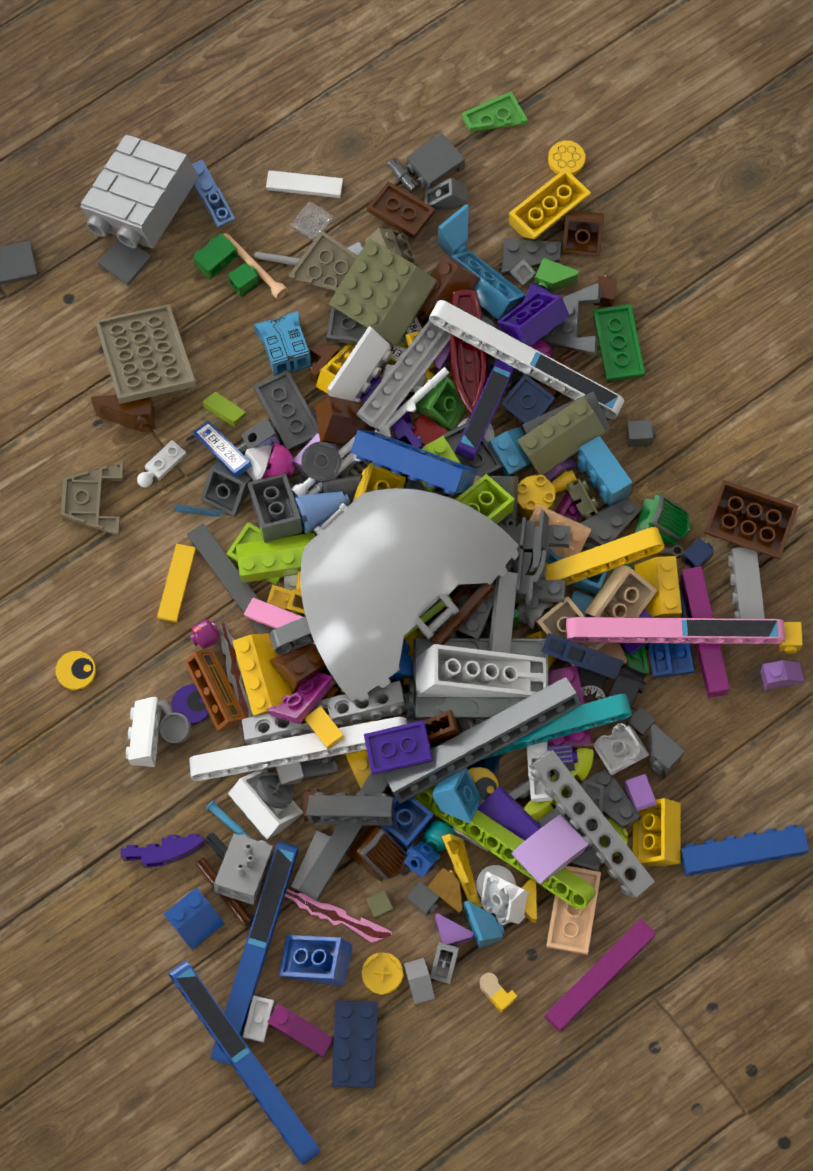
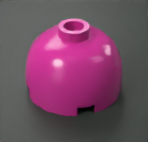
(279, 462)

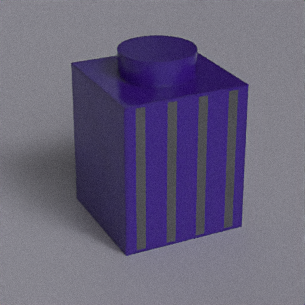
(566, 755)

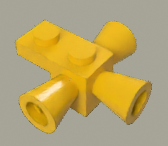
(287, 599)

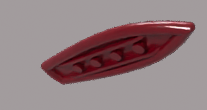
(467, 361)

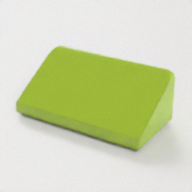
(224, 409)

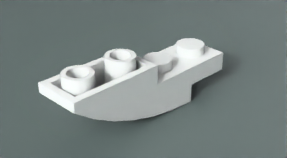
(536, 787)

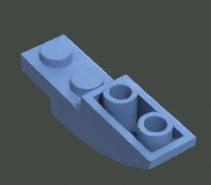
(211, 196)

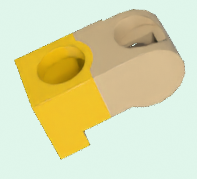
(495, 993)

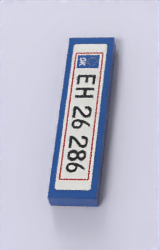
(222, 449)

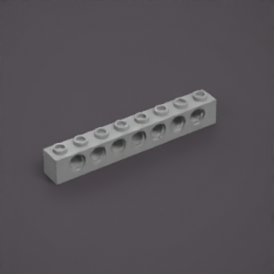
(334, 707)
(640, 877)

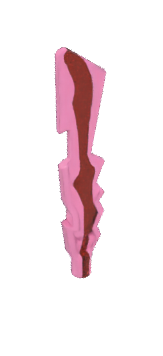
(365, 928)

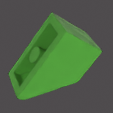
(555, 275)

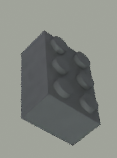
(274, 507)

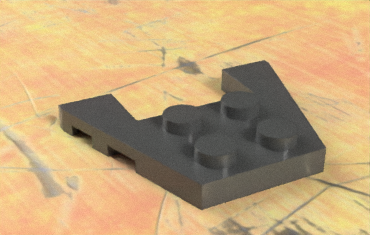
(568, 332)

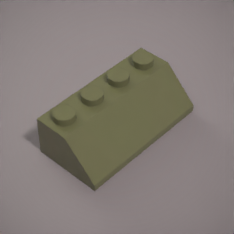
(561, 436)

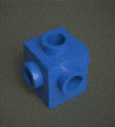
(421, 859)

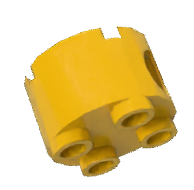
(535, 491)

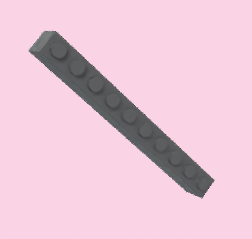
(485, 739)

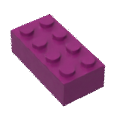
(583, 738)

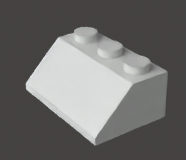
(144, 732)
(266, 818)

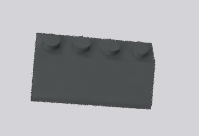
(350, 809)

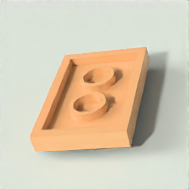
(578, 536)

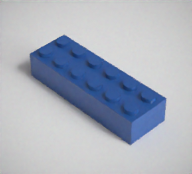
(413, 461)

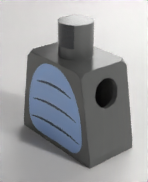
(259, 435)

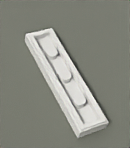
(304, 184)

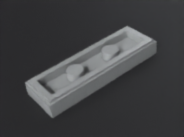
(314, 850)

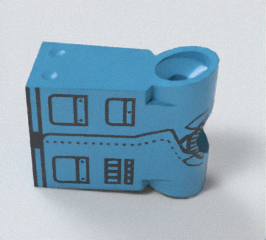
(284, 343)

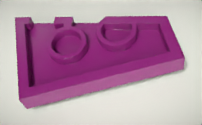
(298, 706)

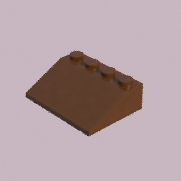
(751, 519)

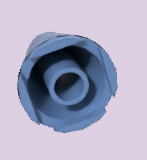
(317, 508)

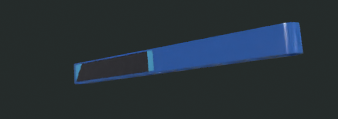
(258, 940)
(244, 1062)

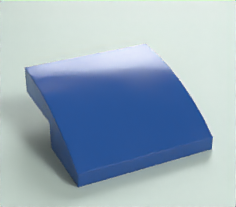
(671, 659)

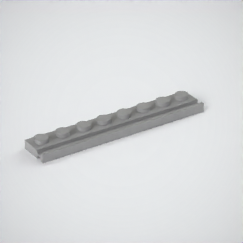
(403, 375)

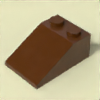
(133, 414)

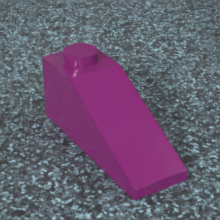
(300, 1030)

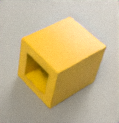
(793, 638)

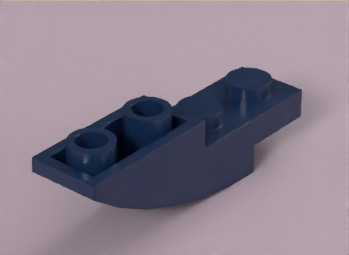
(582, 656)

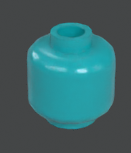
(434, 834)

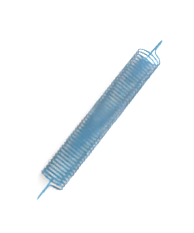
(192, 509)

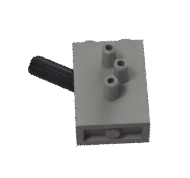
(242, 866)

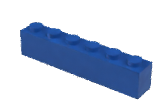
(743, 851)

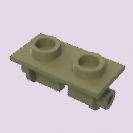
(580, 491)

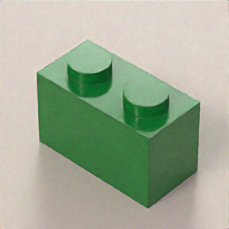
(215, 256)

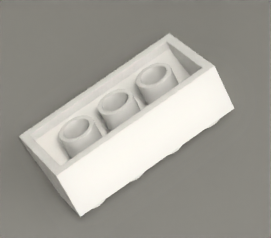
(361, 367)

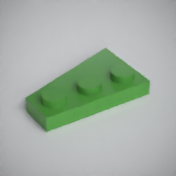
(496, 113)

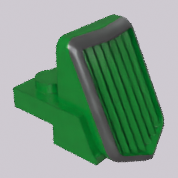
(667, 516)

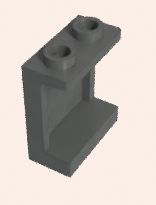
(434, 161)

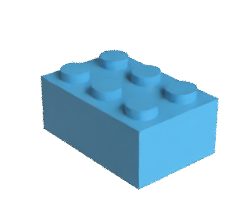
(604, 472)

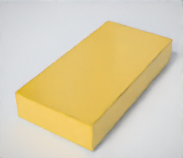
(324, 727)

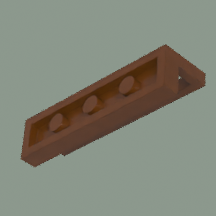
(476, 599)

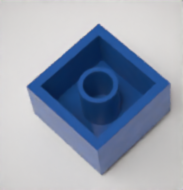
(409, 821)

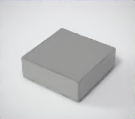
(522, 272)

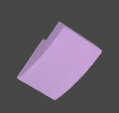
(550, 849)

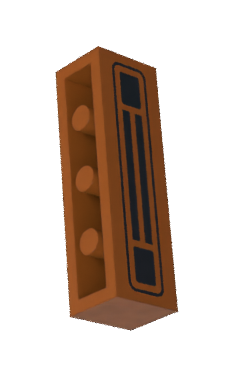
(215, 689)

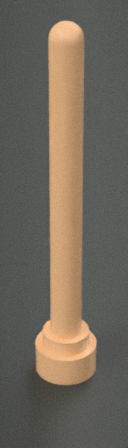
(278, 289)

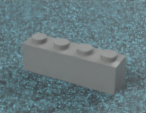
(746, 584)

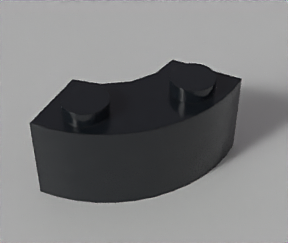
(630, 683)

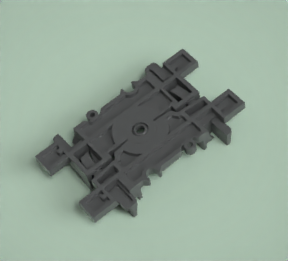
(535, 543)

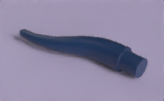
(684, 607)

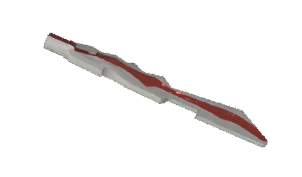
(233, 670)

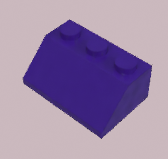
(534, 317)

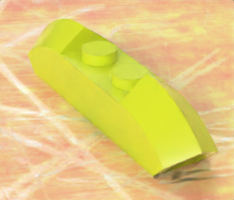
(538, 810)

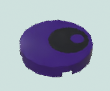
(189, 703)

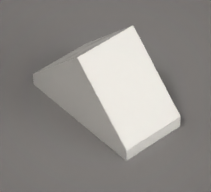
(258, 458)

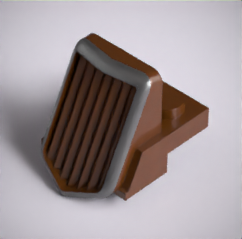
(379, 853)

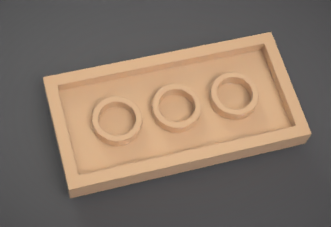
(570, 926)

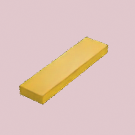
(176, 583)

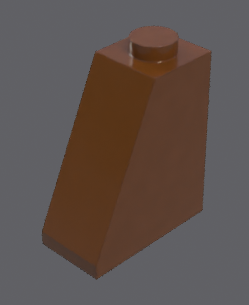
(442, 728)

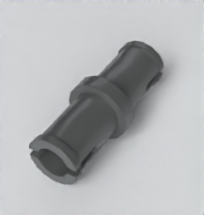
(403, 175)

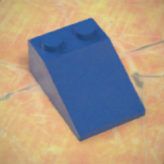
(316, 959)

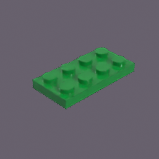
(618, 343)

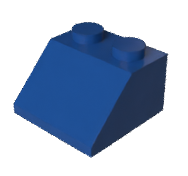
(194, 918)

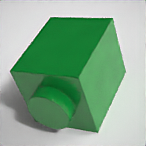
(243, 278)

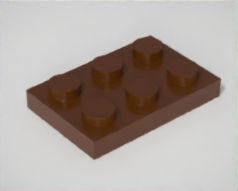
(400, 210)

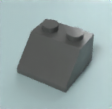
(225, 490)
(663, 752)

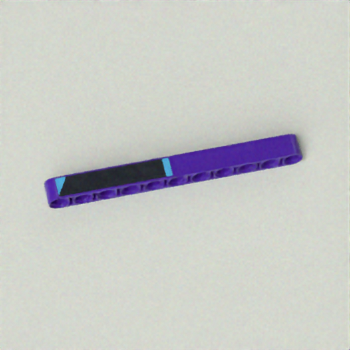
(488, 401)

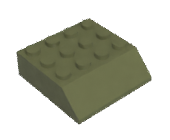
(383, 292)

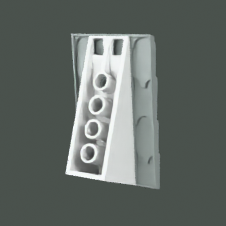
(473, 679)

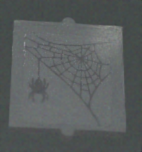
(311, 221)

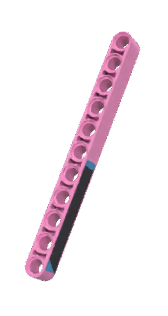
(675, 630)

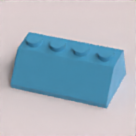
(493, 290)

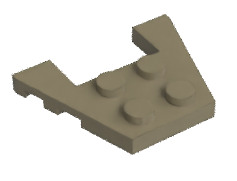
(83, 498)

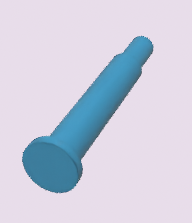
(225, 818)

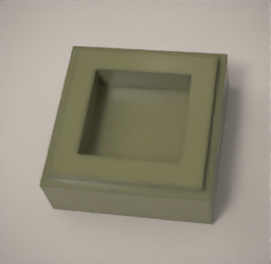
(379, 904)

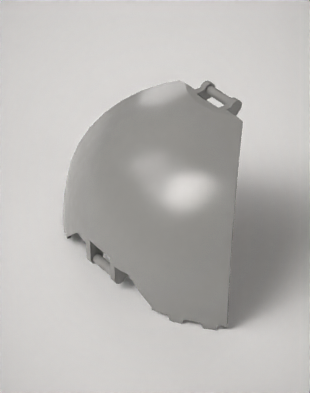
(385, 567)

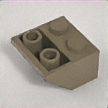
(395, 242)

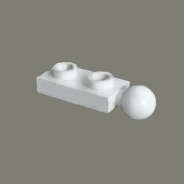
(161, 464)

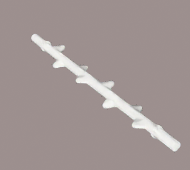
(409, 406)

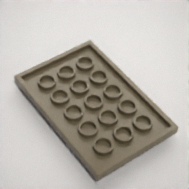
(144, 353)

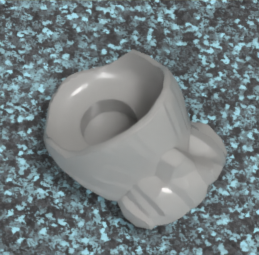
(531, 615)

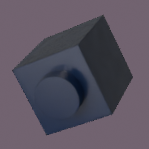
(698, 554)

